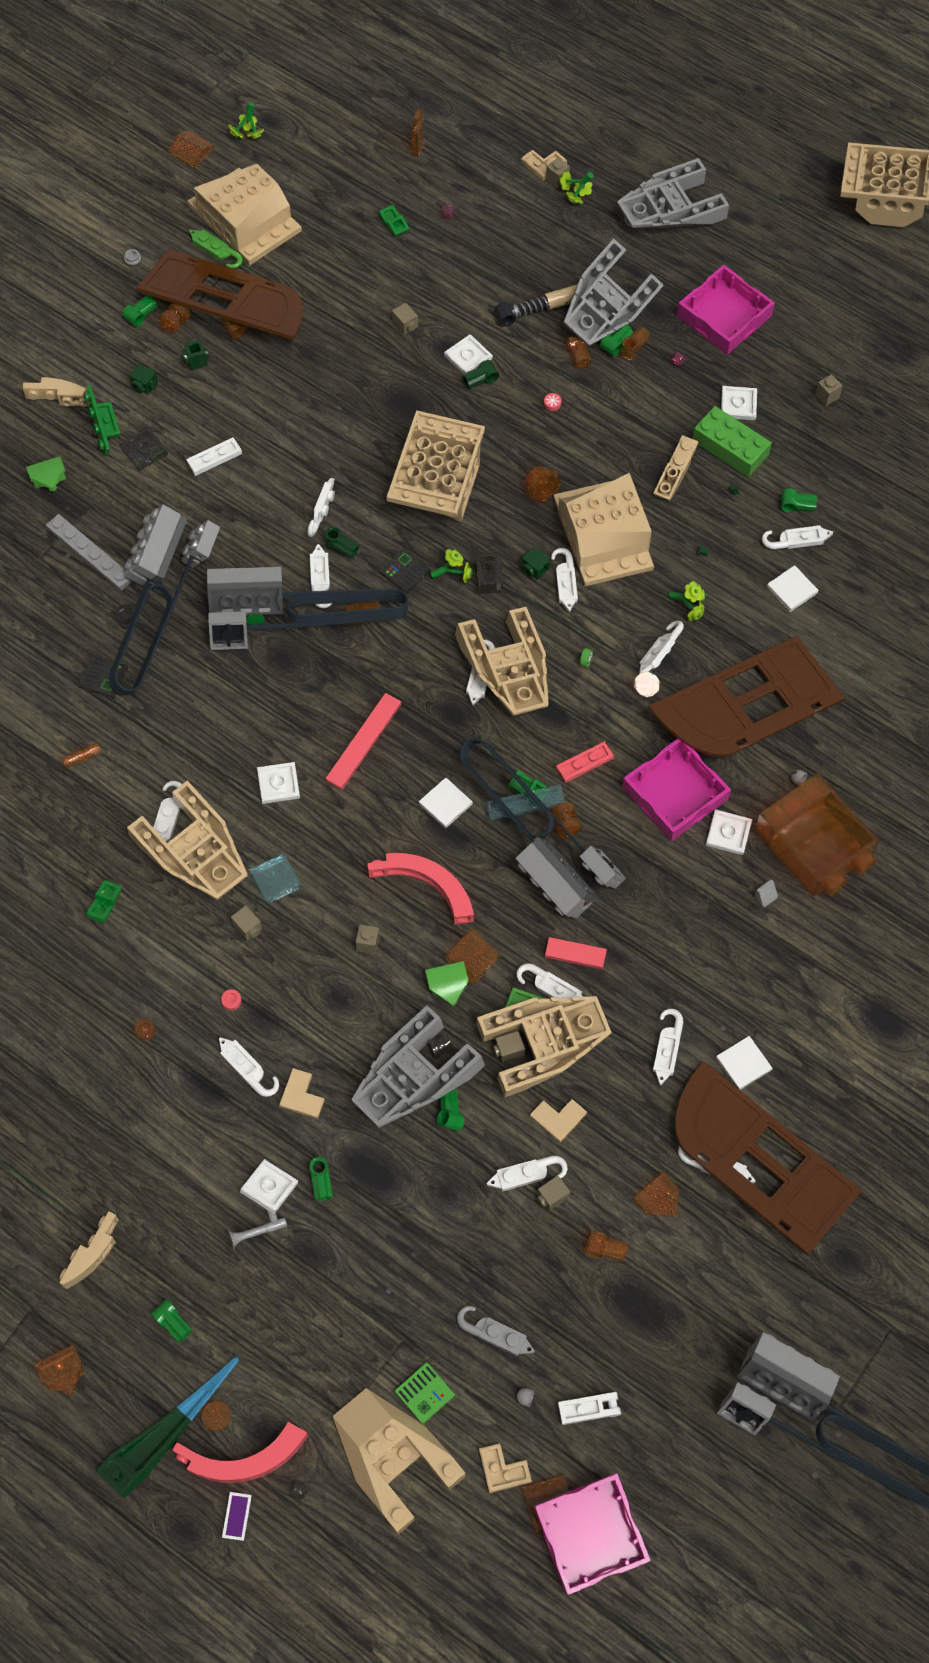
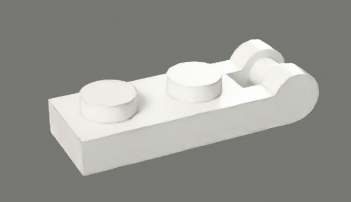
(588, 1408)

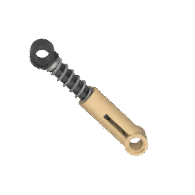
(507, 312)

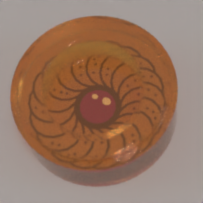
(144, 1029)

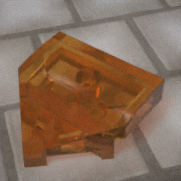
(659, 1197)
(61, 1370)

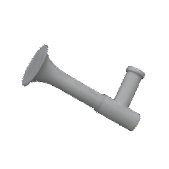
(273, 1225)

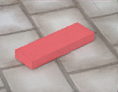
(584, 762)
(575, 953)

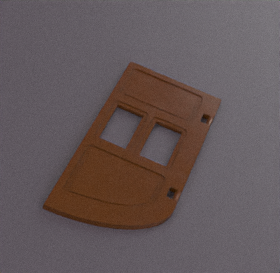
(258, 304)
(713, 719)
(724, 1124)

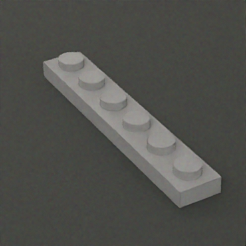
(88, 551)

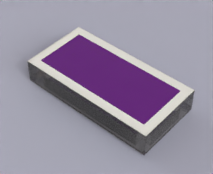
(237, 1516)

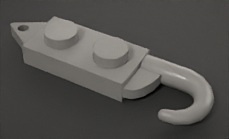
(496, 1333)

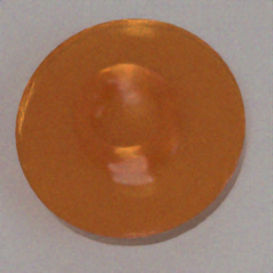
(646, 684)
(216, 1416)

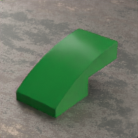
(393, 221)
(532, 784)
(104, 902)

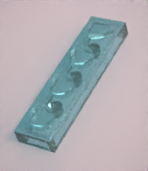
(524, 803)

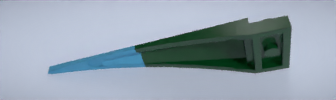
(139, 1456)

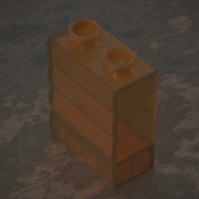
(818, 836)

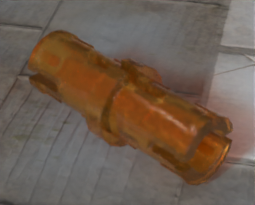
(81, 755)

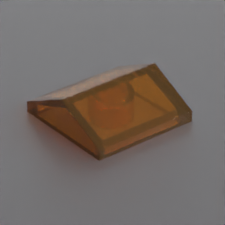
(190, 148)

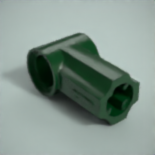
(484, 373)
(341, 543)

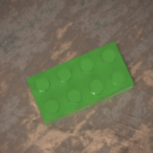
(732, 441)

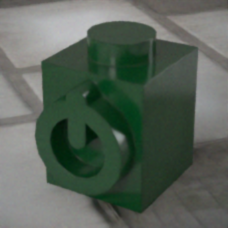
(195, 354)
(143, 379)
(535, 563)

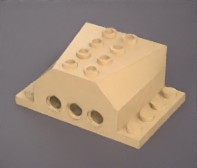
(887, 182)
(246, 211)
(438, 465)
(606, 530)

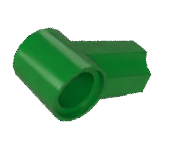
(137, 313)
(613, 343)
(792, 500)
(449, 1115)
(321, 1181)
(169, 1318)

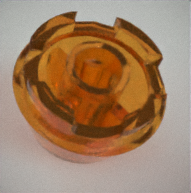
(542, 483)

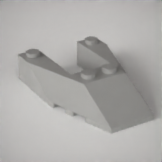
(664, 203)
(603, 306)
(404, 1079)

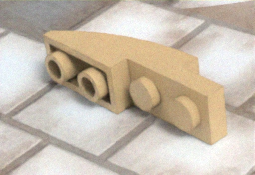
(50, 388)
(676, 468)
(88, 1259)

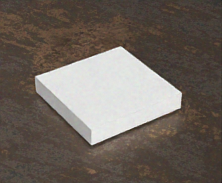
(467, 354)
(739, 402)
(792, 588)
(278, 782)
(445, 803)
(729, 832)
(744, 1063)
(269, 1186)

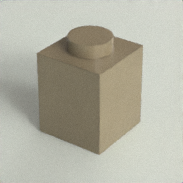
(555, 170)
(405, 318)
(828, 390)
(246, 923)
(367, 939)
(509, 1047)
(552, 1193)

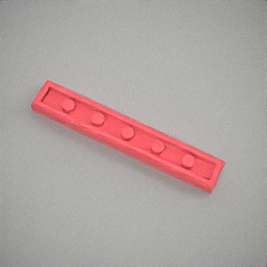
(363, 741)

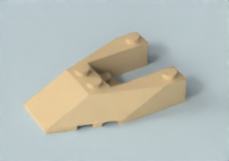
(512, 671)
(200, 853)
(556, 1031)
(384, 1444)

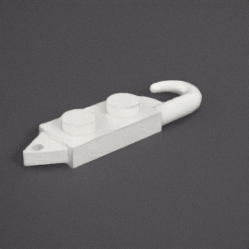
(798, 537)
(167, 814)

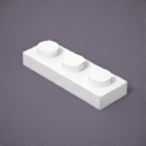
(214, 456)

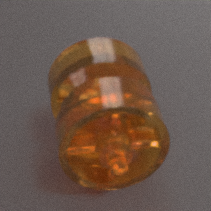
(172, 318)
(566, 814)

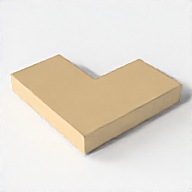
(537, 164)
(297, 1099)
(556, 1123)
(500, 1475)

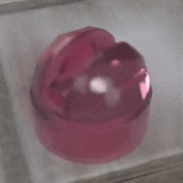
(447, 211)
(678, 359)

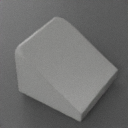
(766, 893)

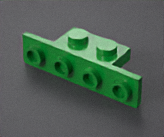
(104, 420)

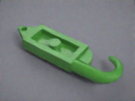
(215, 247)

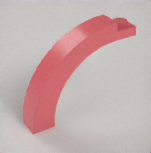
(430, 873)
(249, 1468)

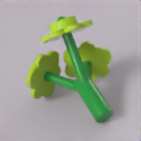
(247, 122)
(582, 187)
(454, 559)
(693, 593)

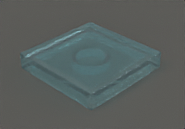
(275, 878)

